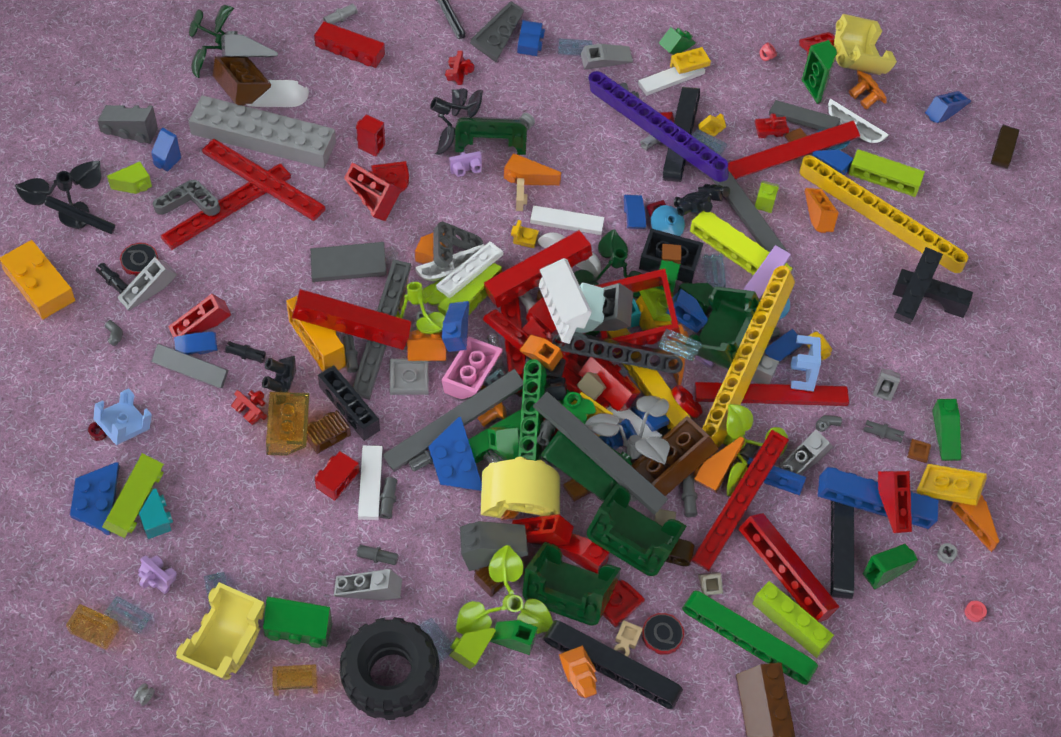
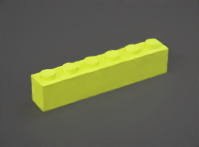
(729, 241)

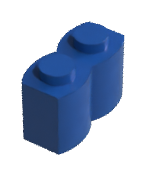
(529, 38)

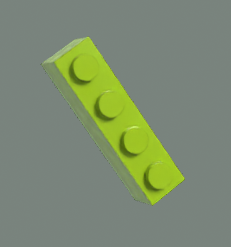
(886, 173)
(473, 291)
(133, 495)
(793, 619)

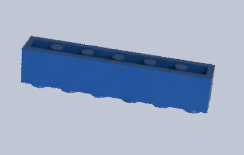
(864, 495)

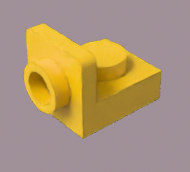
(713, 125)
(524, 236)

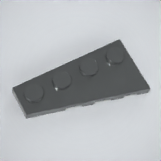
(497, 32)

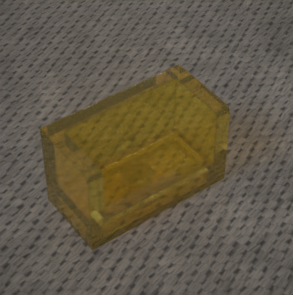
(92, 626)
(295, 678)

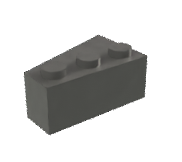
(129, 123)

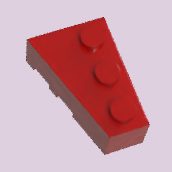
(373, 190)
(619, 390)

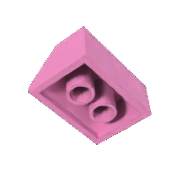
(470, 369)

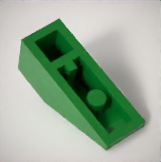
(947, 427)

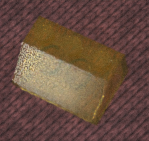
(287, 423)

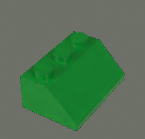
(819, 68)
(297, 622)

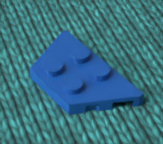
(455, 459)
(95, 496)

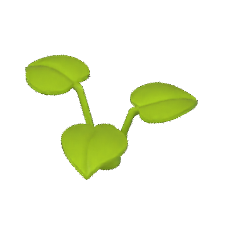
(416, 295)
(738, 421)
(504, 567)

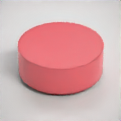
(975, 611)

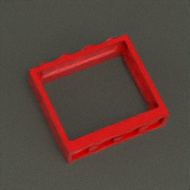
(640, 283)

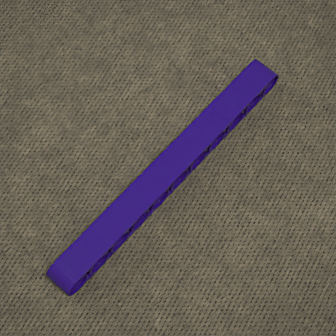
(659, 126)

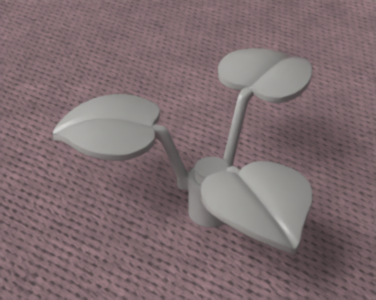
(653, 447)

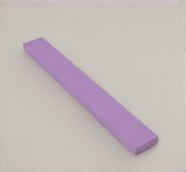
(760, 279)

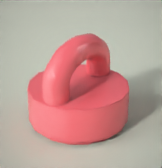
(770, 51)

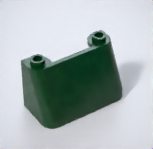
(491, 127)
(726, 324)
(579, 466)
(632, 534)
(569, 588)

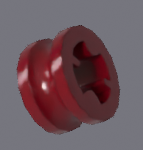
(92, 429)

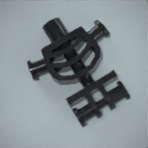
(701, 200)

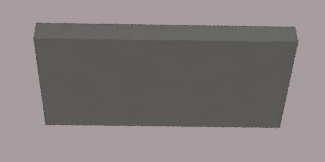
(348, 262)

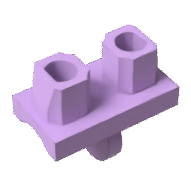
(465, 162)
(154, 576)

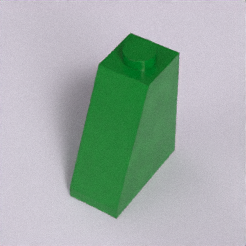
(889, 565)

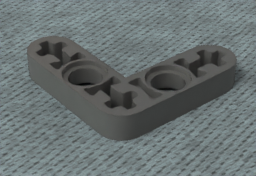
(187, 193)
(449, 239)

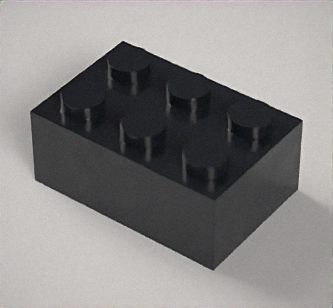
(652, 253)

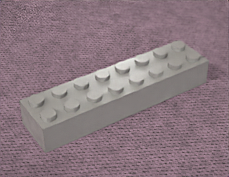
(262, 131)

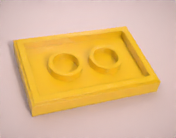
(952, 484)

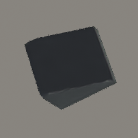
(557, 387)

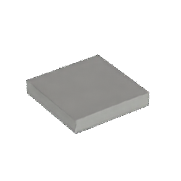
(408, 377)

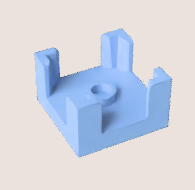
(809, 363)
(122, 419)

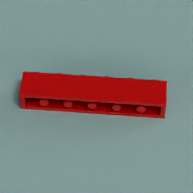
(527, 274)
(351, 319)
(788, 567)

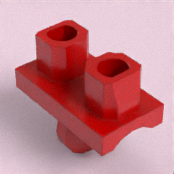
(460, 68)
(771, 126)
(242, 402)

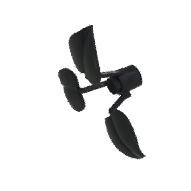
(443, 107)
(36, 189)

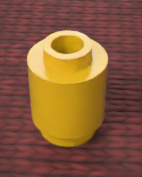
(826, 349)

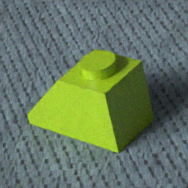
(130, 179)
(766, 196)
(470, 646)

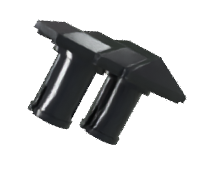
(285, 372)

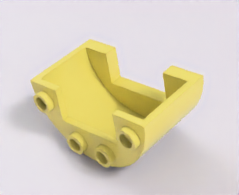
(856, 46)
(520, 487)
(225, 633)

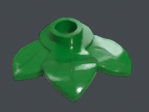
(581, 408)

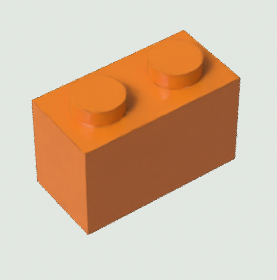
(426, 347)

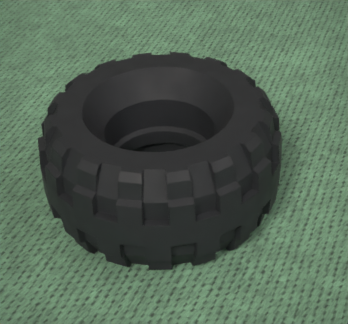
(385, 639)

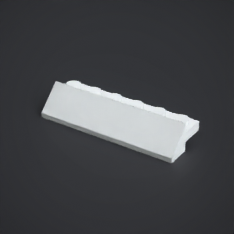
(564, 299)

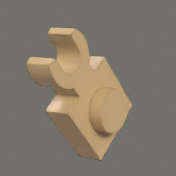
(521, 198)
(627, 637)

